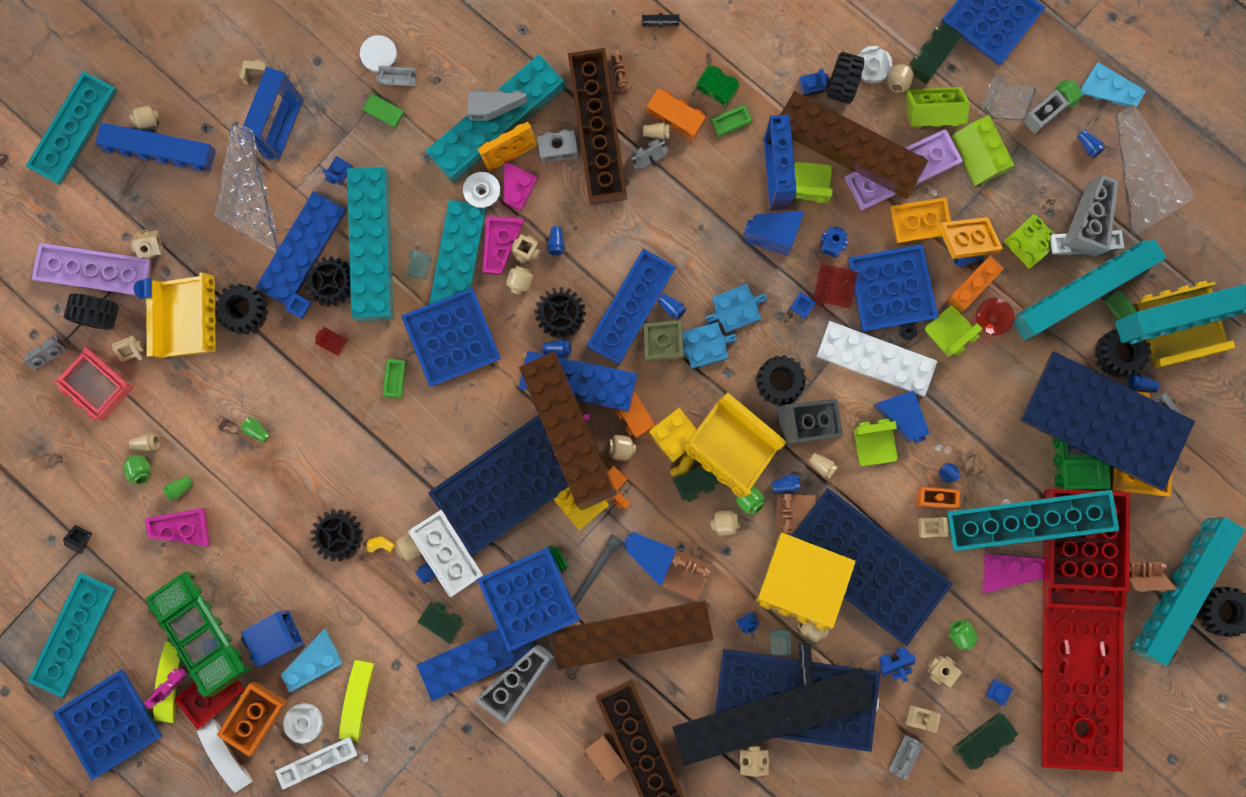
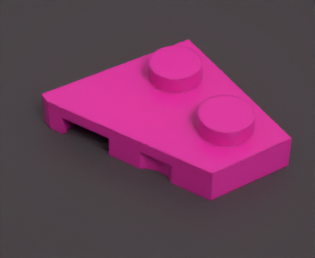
(517, 186)
(165, 689)

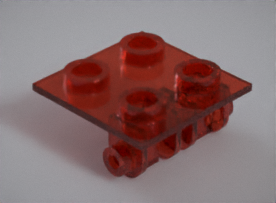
(835, 286)

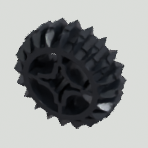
(324, 287)
(565, 306)
(341, 528)

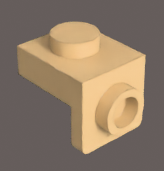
(250, 68)
(128, 349)
(933, 527)
(923, 719)

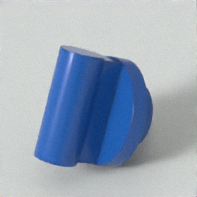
(143, 288)
(949, 472)
(748, 623)

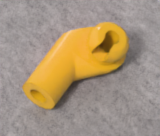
(684, 467)
(379, 542)

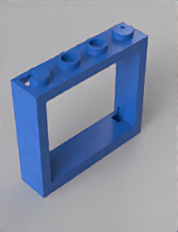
(268, 89)
(779, 162)

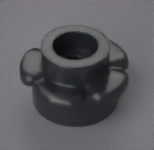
(905, 335)

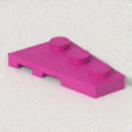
(498, 242)
(180, 527)
(1008, 571)

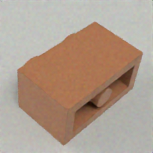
(605, 757)

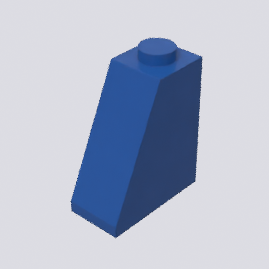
(907, 414)
(650, 555)

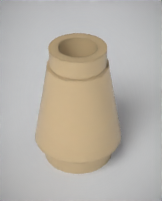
(657, 131)
(146, 442)
(823, 465)

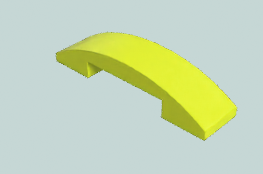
(168, 662)
(355, 700)

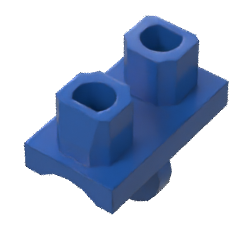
(889, 667)

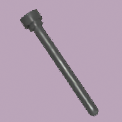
(613, 544)

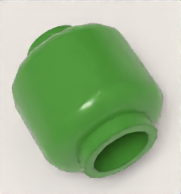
(1070, 91)
(137, 469)
(751, 503)
(963, 634)

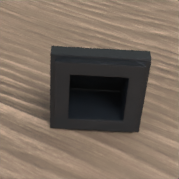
(77, 539)

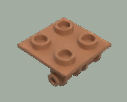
(618, 71)
(792, 510)
(686, 575)
(1149, 577)

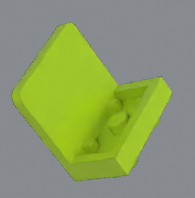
(813, 182)
(1030, 241)
(952, 331)
(875, 442)

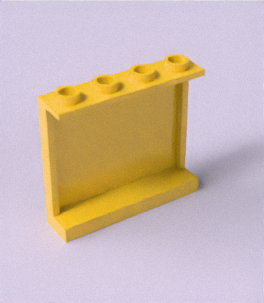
(181, 317)
(1189, 343)
(733, 445)
(805, 582)

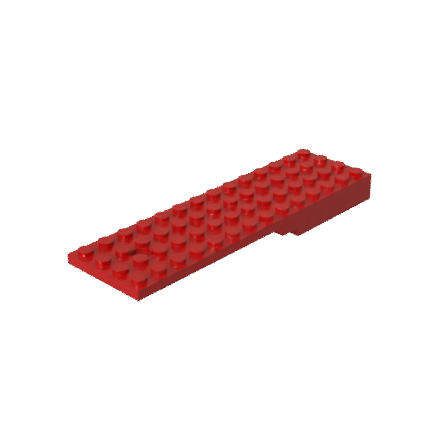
(1083, 644)

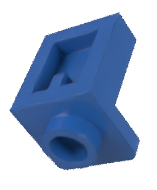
(814, 83)
(337, 171)

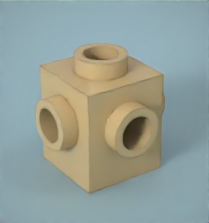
(525, 243)
(147, 244)
(949, 673)
(754, 761)

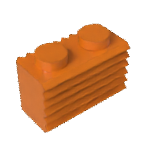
(937, 497)

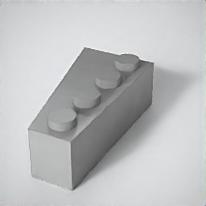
(1094, 218)
(513, 687)

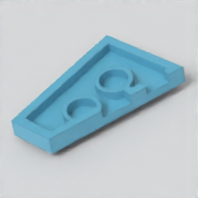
(1110, 86)
(313, 662)

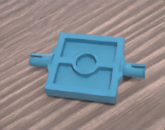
(736, 308)
(706, 345)

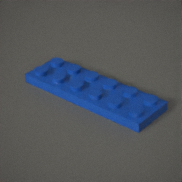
(301, 248)
(631, 306)
(595, 383)
(468, 663)

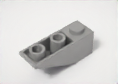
(489, 105)

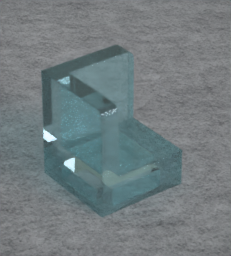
(419, 264)
(780, 642)

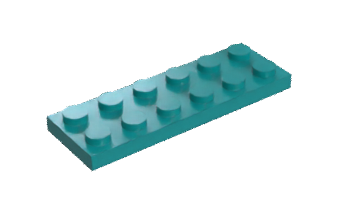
(71, 128)
(458, 250)
(72, 635)

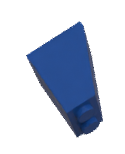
(774, 231)
(272, 638)

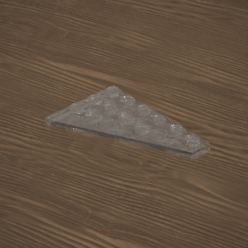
(1150, 177)
(243, 192)

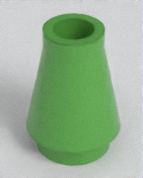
(253, 429)
(177, 488)

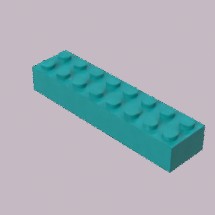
(458, 148)
(370, 244)
(1088, 288)
(1182, 315)
(1033, 521)
(1193, 583)

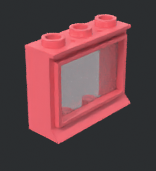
(93, 385)

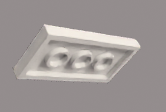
(445, 553)

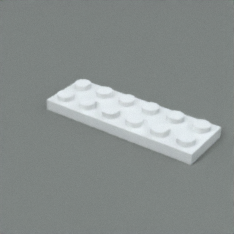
(876, 359)

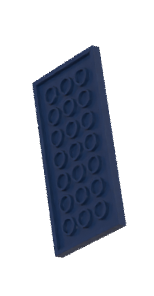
(1107, 421)
(501, 487)
(887, 578)
(756, 676)

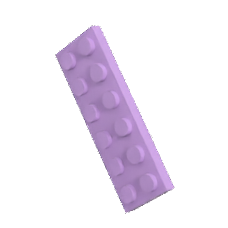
(936, 148)
(89, 269)

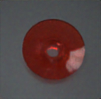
(1001, 310)

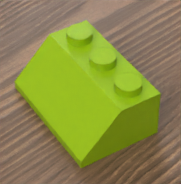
(937, 107)
(982, 150)

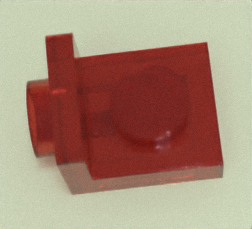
(330, 341)

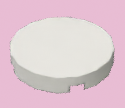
(378, 52)
(876, 65)
(303, 723)

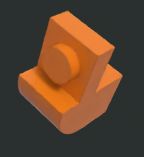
(618, 480)

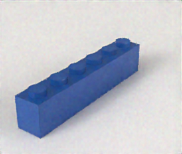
(155, 146)

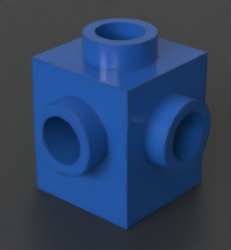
(833, 241)

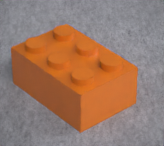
(252, 718)

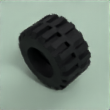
(846, 77)
(228, 301)
(91, 311)
(787, 365)
(1115, 366)
(1210, 612)

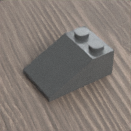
(809, 421)

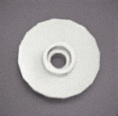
(481, 181)

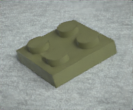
(663, 340)

